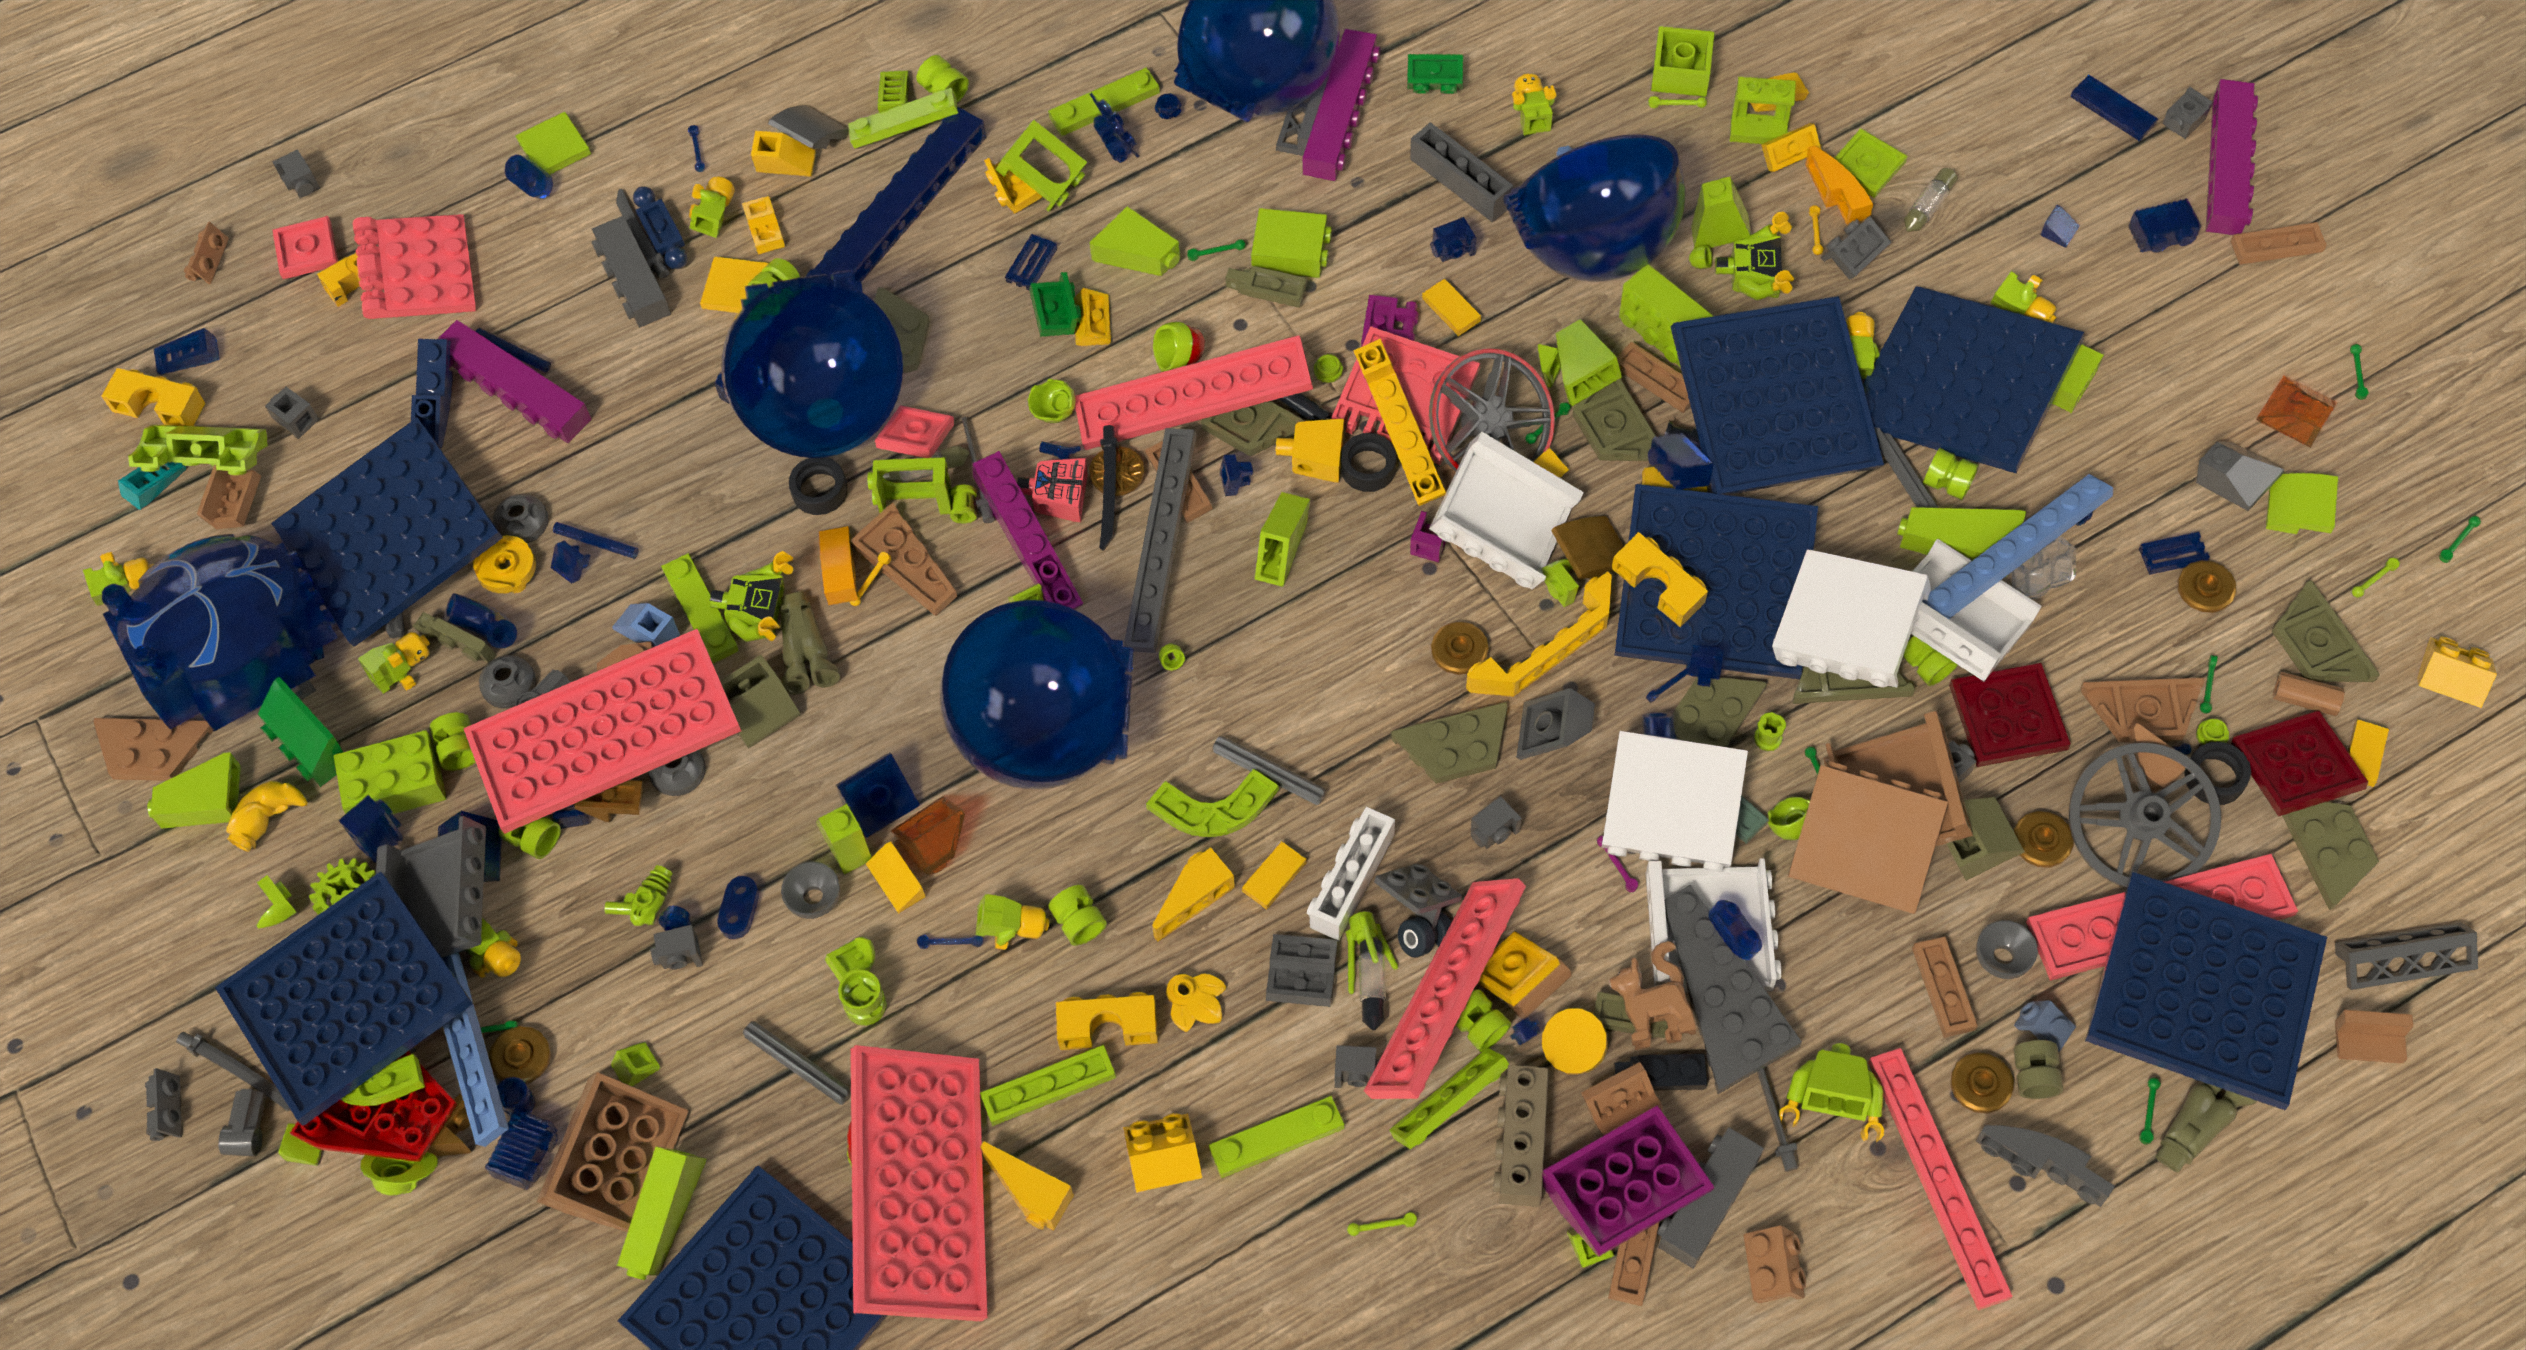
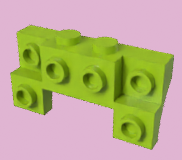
(195, 445)

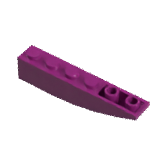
(1024, 530)

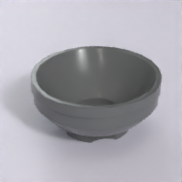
(526, 526)
(504, 693)
(680, 779)
(810, 877)
(2011, 937)

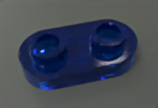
(526, 175)
(738, 905)
(1735, 929)

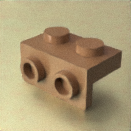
(228, 498)
(1620, 1098)
(1774, 1264)

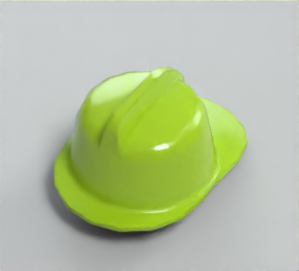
(396, 1175)

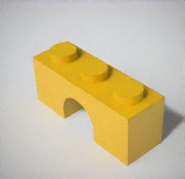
(132, 391)
(1644, 559)
(1079, 1018)

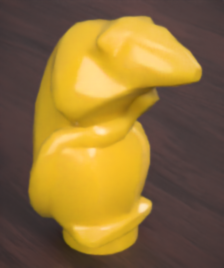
(253, 811)

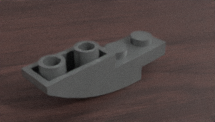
(2033, 1151)

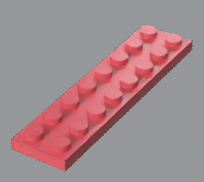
(1194, 392)
(2082, 934)
(1444, 990)

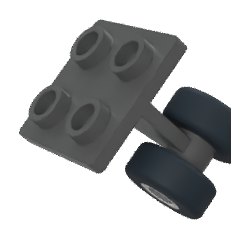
(1425, 896)

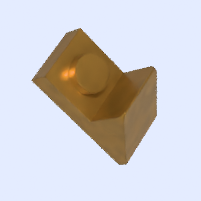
(620, 799)
(446, 1141)

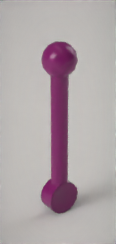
(1631, 883)

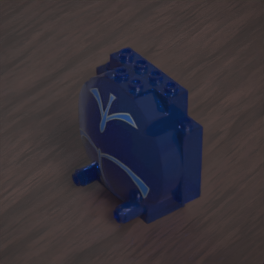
(219, 627)

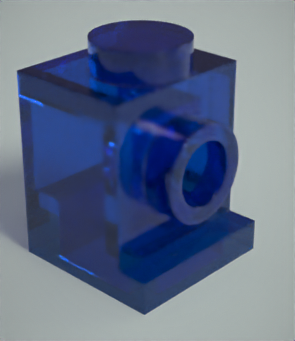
(1453, 240)

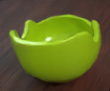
(1052, 401)
(1788, 817)

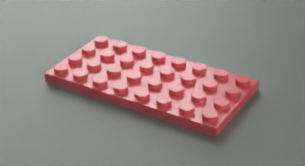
(601, 730)
(917, 1185)

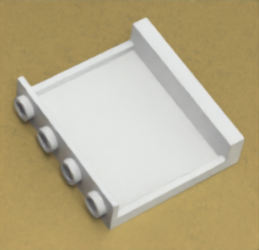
(1504, 510)
(1850, 618)
(1983, 629)
(1674, 801)
(1740, 885)

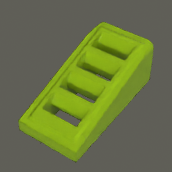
(899, 78)

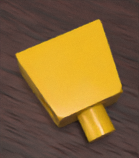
(1315, 448)

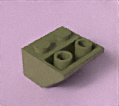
(758, 701)
(1991, 841)

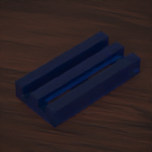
(1022, 280)
(2147, 549)

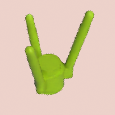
(1364, 927)

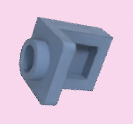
(2045, 1022)

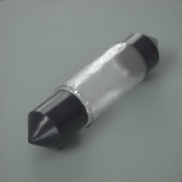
(1372, 985)

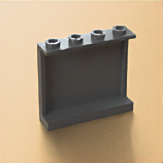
(442, 884)

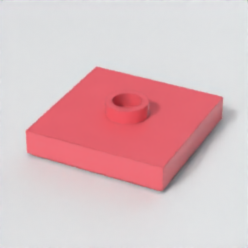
(305, 247)
(914, 432)

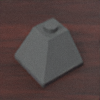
(2236, 474)
(1554, 722)

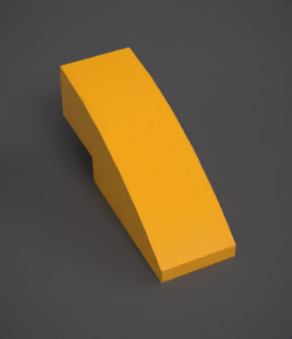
(1838, 186)
(837, 565)

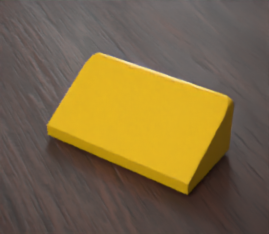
(1095, 318)
(895, 878)

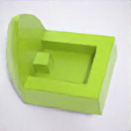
(1559, 582)
(281, 908)
(852, 956)

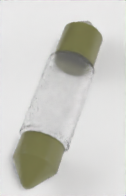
(1930, 199)
(954, 456)

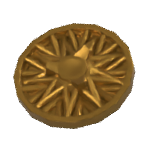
(1128, 471)
(2206, 586)
(1459, 647)
(2044, 839)
(520, 1054)
(1982, 1083)

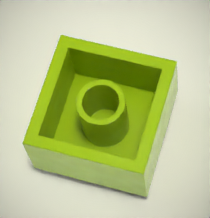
(1682, 61)

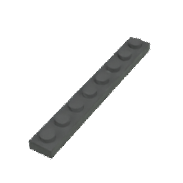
(1160, 540)

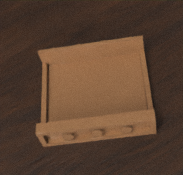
(1916, 758)
(1868, 837)

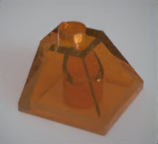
(2297, 411)
(931, 835)

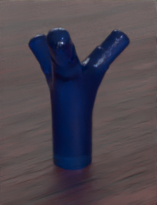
(1059, 451)

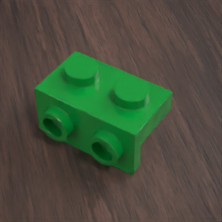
(1435, 72)
(1055, 307)

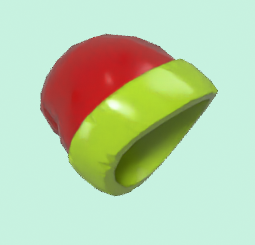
(1177, 345)

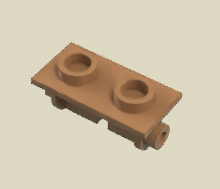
(207, 254)

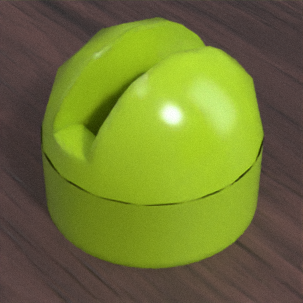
(1701, 257)
(1175, 663)

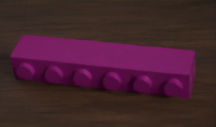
(1340, 105)
(2231, 157)
(515, 383)

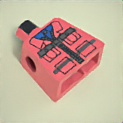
(1058, 488)

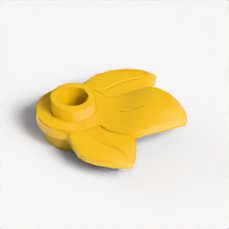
(1200, 1001)

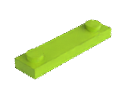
(1117, 94)
(903, 118)
(696, 605)
(1048, 1085)
(1449, 1098)
(1276, 1137)

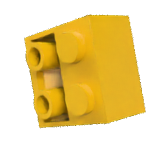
(2457, 671)
(1162, 1152)

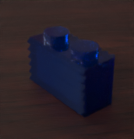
(2164, 226)
(1680, 461)
(371, 826)
(522, 1149)

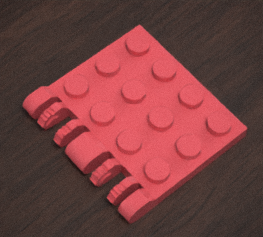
(417, 264)
(1417, 371)

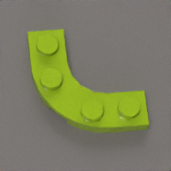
(1214, 818)
(388, 1084)

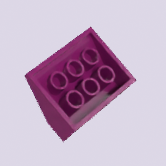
(1625, 1181)

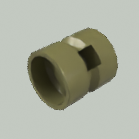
(2038, 1069)

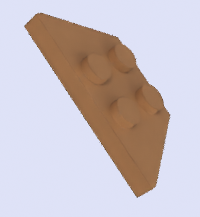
(2155, 704)
(148, 747)

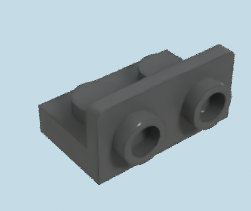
(1857, 247)

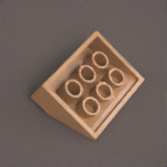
(609, 1151)

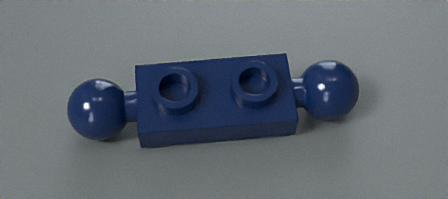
(660, 227)

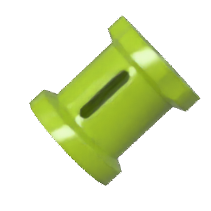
(963, 504)
(1770, 731)

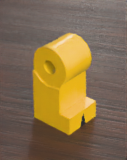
(340, 279)

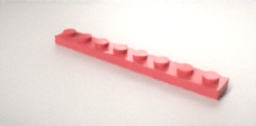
(1940, 1180)

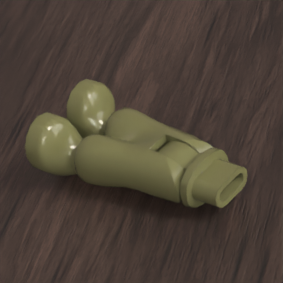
(801, 644)
(2198, 1124)

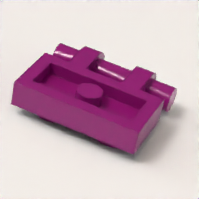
(1383, 313)

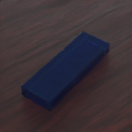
(2114, 107)

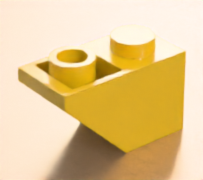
(781, 154)

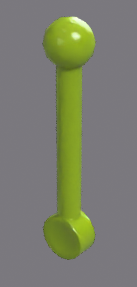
(1654, 102)
(2391, 565)
(1409, 1221)

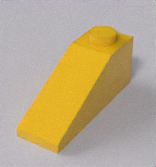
(1197, 887)
(1036, 1193)

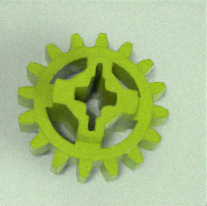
(338, 882)

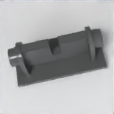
(164, 1095)

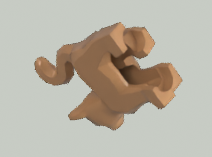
(1655, 1004)

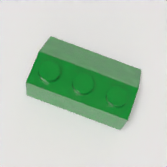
(299, 733)

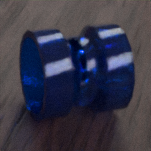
(514, 1090)

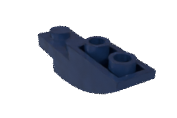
(433, 387)

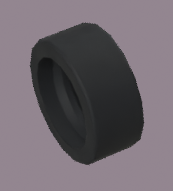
(1374, 443)
(827, 502)
(2232, 757)

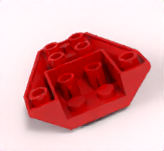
(387, 1130)

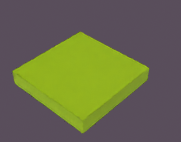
(553, 143)
(1871, 161)

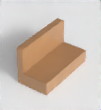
(2372, 1036)

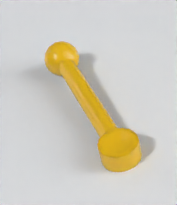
(1814, 212)
(884, 559)

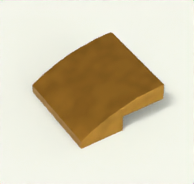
(1588, 545)

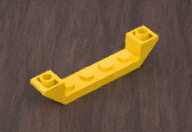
(1400, 422)
(1493, 680)

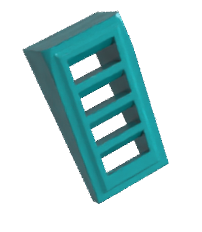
(142, 494)

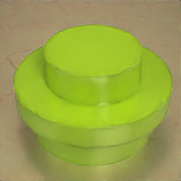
(1328, 368)
(2212, 731)

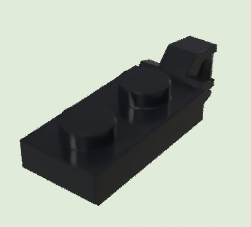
(1670, 1070)

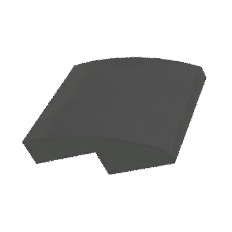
(808, 126)
(1301, 970)

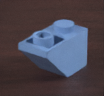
(646, 624)

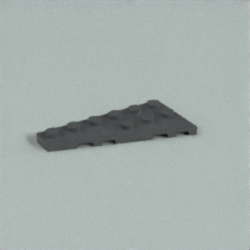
(1730, 1005)

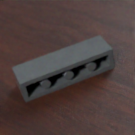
(1460, 171)
(631, 272)
(1696, 1224)

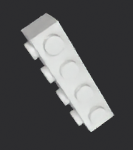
(1351, 874)

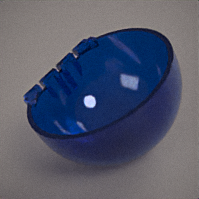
(1256, 53)
(1602, 207)
(812, 365)
(1037, 695)

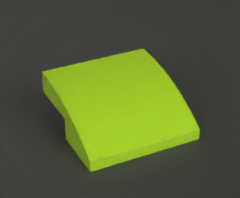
(2303, 503)

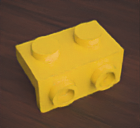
(1011, 189)

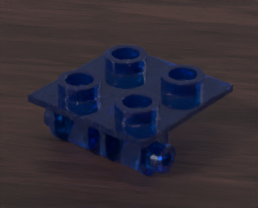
(1110, 129)

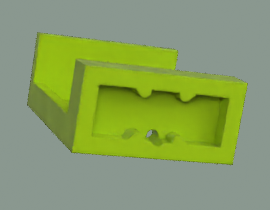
(1757, 127)
(1051, 191)
(886, 490)

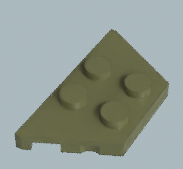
(910, 326)
(1614, 424)
(1252, 427)
(2321, 642)
(1832, 687)
(1716, 712)
(1456, 743)
(2332, 848)

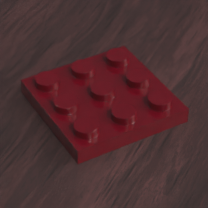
(2009, 715)
(2300, 763)

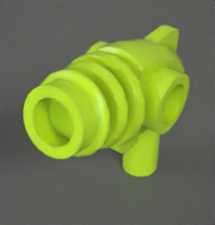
(647, 899)

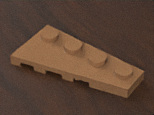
(910, 562)

